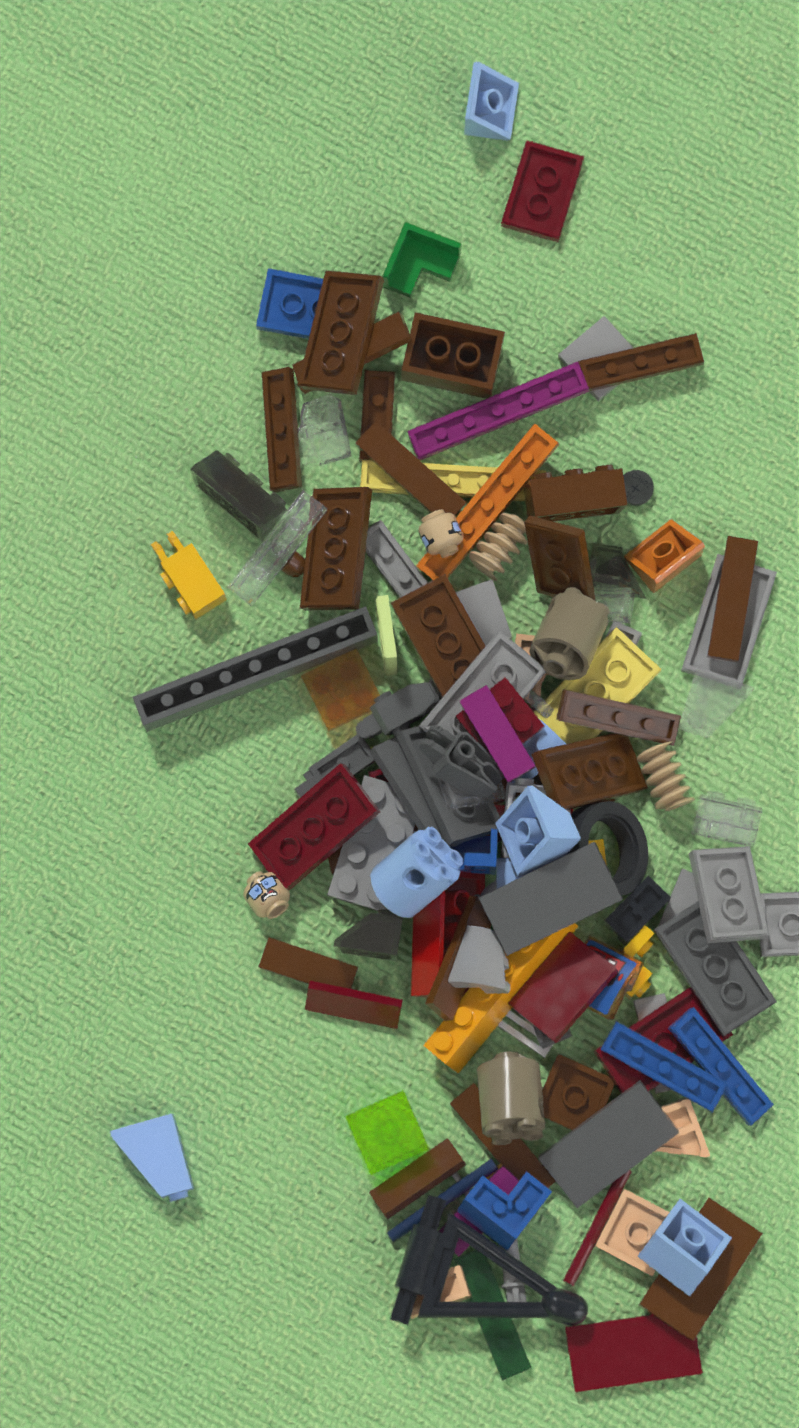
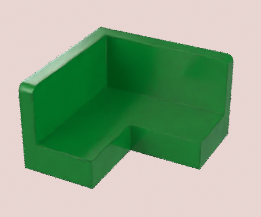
(418, 252)

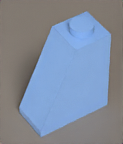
(157, 1154)

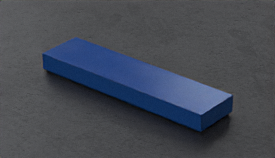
(717, 1060)
(664, 1066)

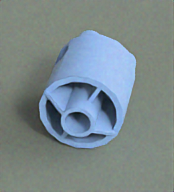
(415, 873)

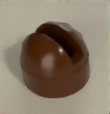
(295, 565)

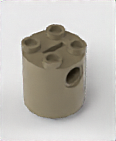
(569, 634)
(511, 1098)

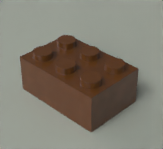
(452, 356)
(576, 494)

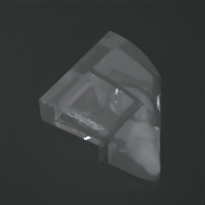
(322, 432)

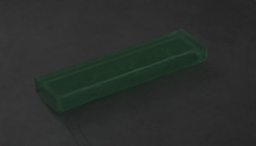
(498, 1332)

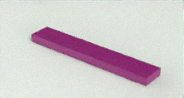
(498, 411)

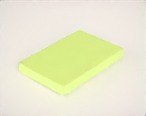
(386, 635)

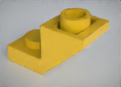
(640, 945)

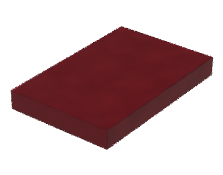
(542, 191)
(562, 987)

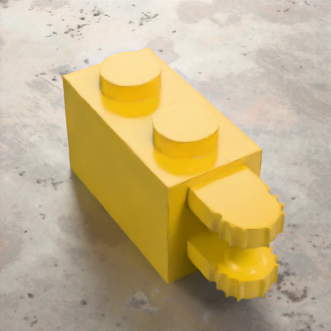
(190, 578)

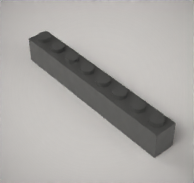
(255, 669)

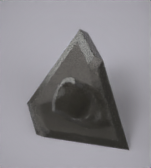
(611, 569)

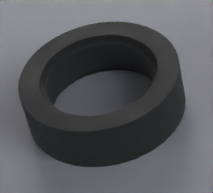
(628, 833)

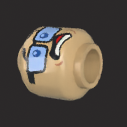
(440, 533)
(266, 895)

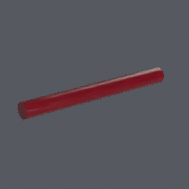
(595, 1229)

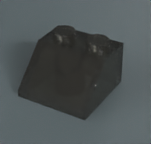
(373, 937)

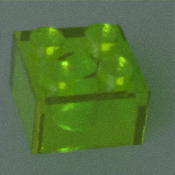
(387, 1133)

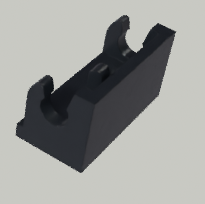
(637, 910)

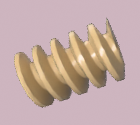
(499, 545)
(664, 777)

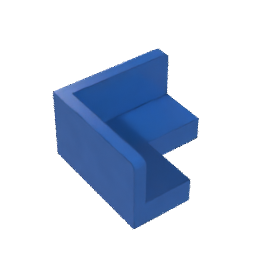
(479, 854)
(501, 1214)

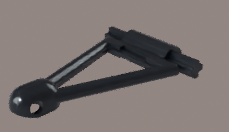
(428, 1263)

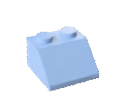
(536, 831)
(684, 1247)

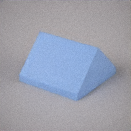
(490, 104)

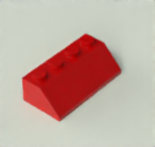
(435, 928)

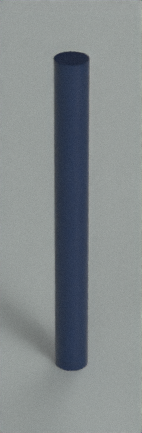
(449, 1195)

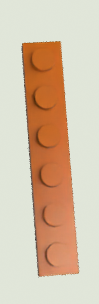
(493, 498)

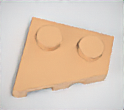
(690, 1137)

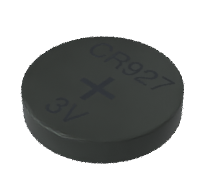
(638, 487)

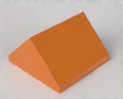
(664, 554)

